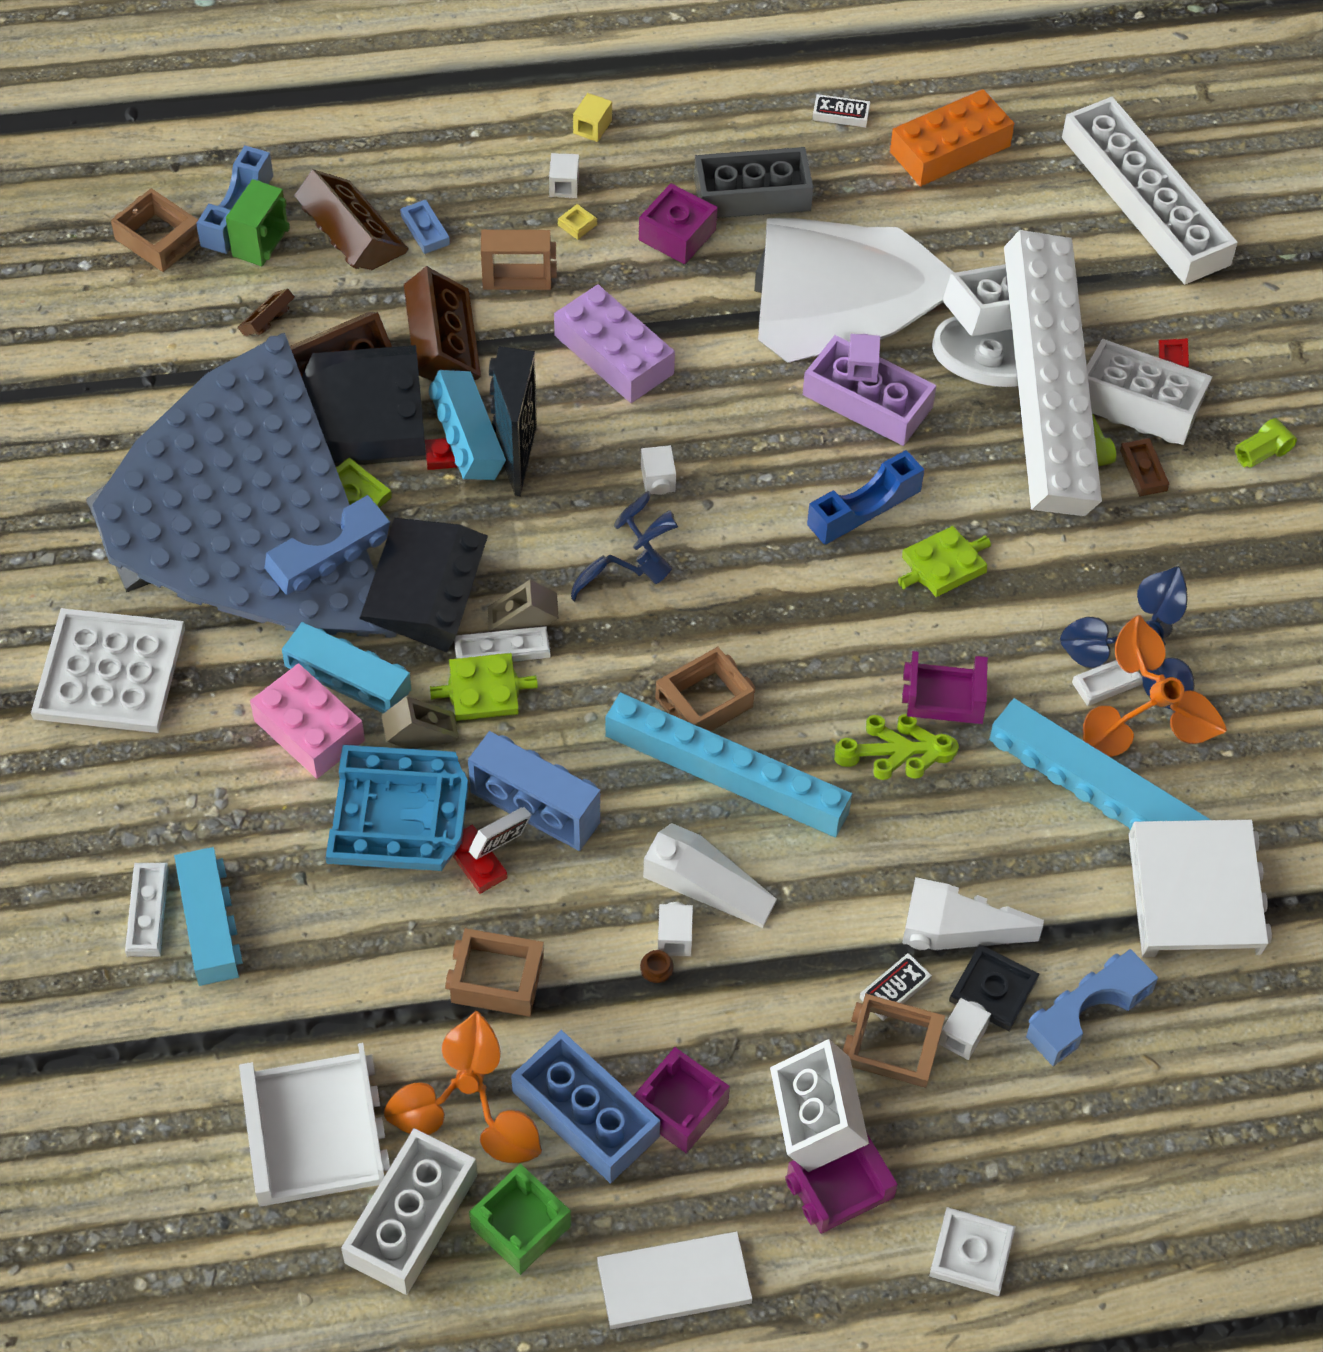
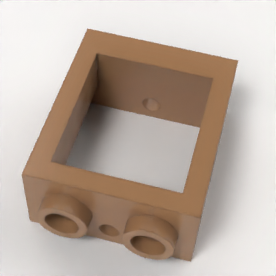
(169, 248)
(517, 276)
(714, 661)
(489, 997)
(902, 1012)

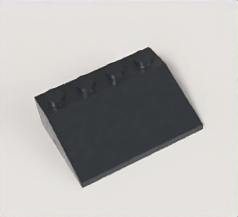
(514, 409)
(424, 580)

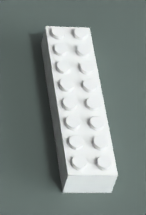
(1149, 190)

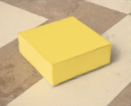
(577, 221)

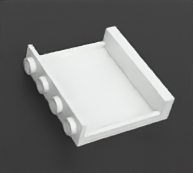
(1198, 886)
(313, 1128)

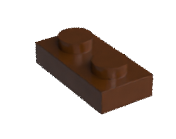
(273, 307)
(1144, 467)

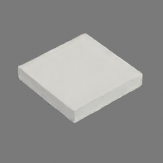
(972, 1251)

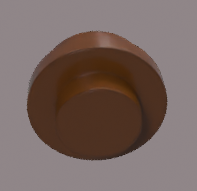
(656, 966)

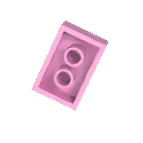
(307, 720)

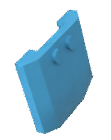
(397, 808)

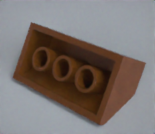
(349, 221)
(441, 324)
(355, 334)

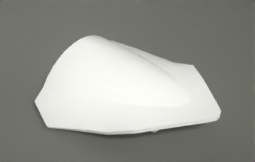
(842, 283)

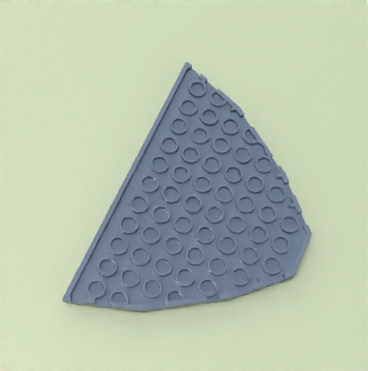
(224, 484)

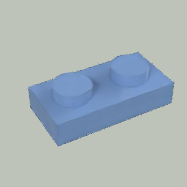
(425, 226)

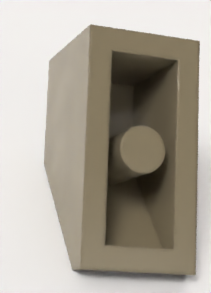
(524, 607)
(418, 724)

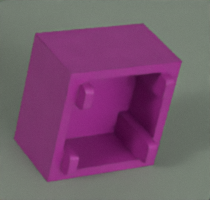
(677, 223)
(683, 1098)

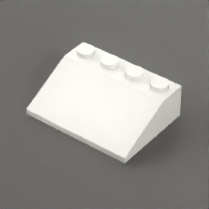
(1145, 391)

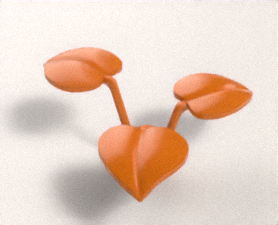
(1194, 716)
(473, 1053)

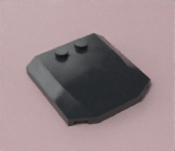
(368, 404)

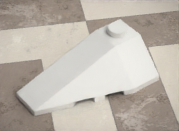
(700, 871)
(948, 920)

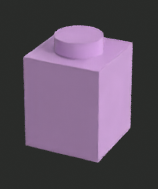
(863, 357)

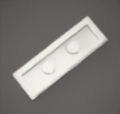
(522, 643)
(147, 910)

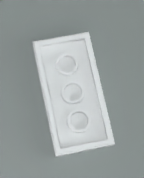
(674, 1280)

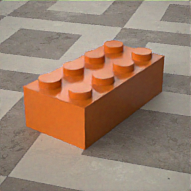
(951, 137)

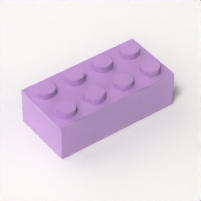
(614, 343)
(889, 406)

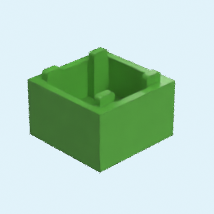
(257, 222)
(520, 1218)

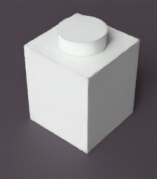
(564, 175)
(658, 470)
(675, 929)
(964, 1028)

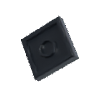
(995, 984)

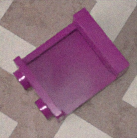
(946, 691)
(842, 1187)

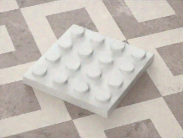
(108, 670)

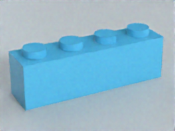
(466, 425)
(347, 668)
(206, 916)

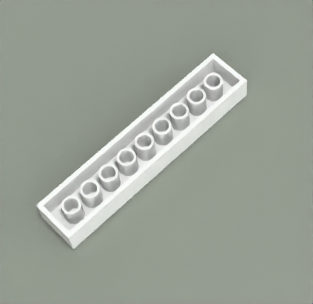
(1052, 374)

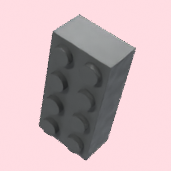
(755, 181)

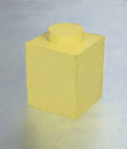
(592, 117)

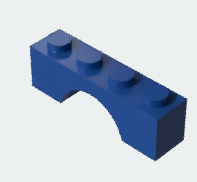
(892, 484)

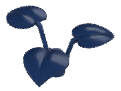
(649, 561)
(1158, 594)

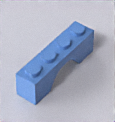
(212, 224)
(297, 564)
(1121, 983)

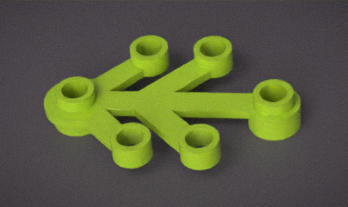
(935, 748)

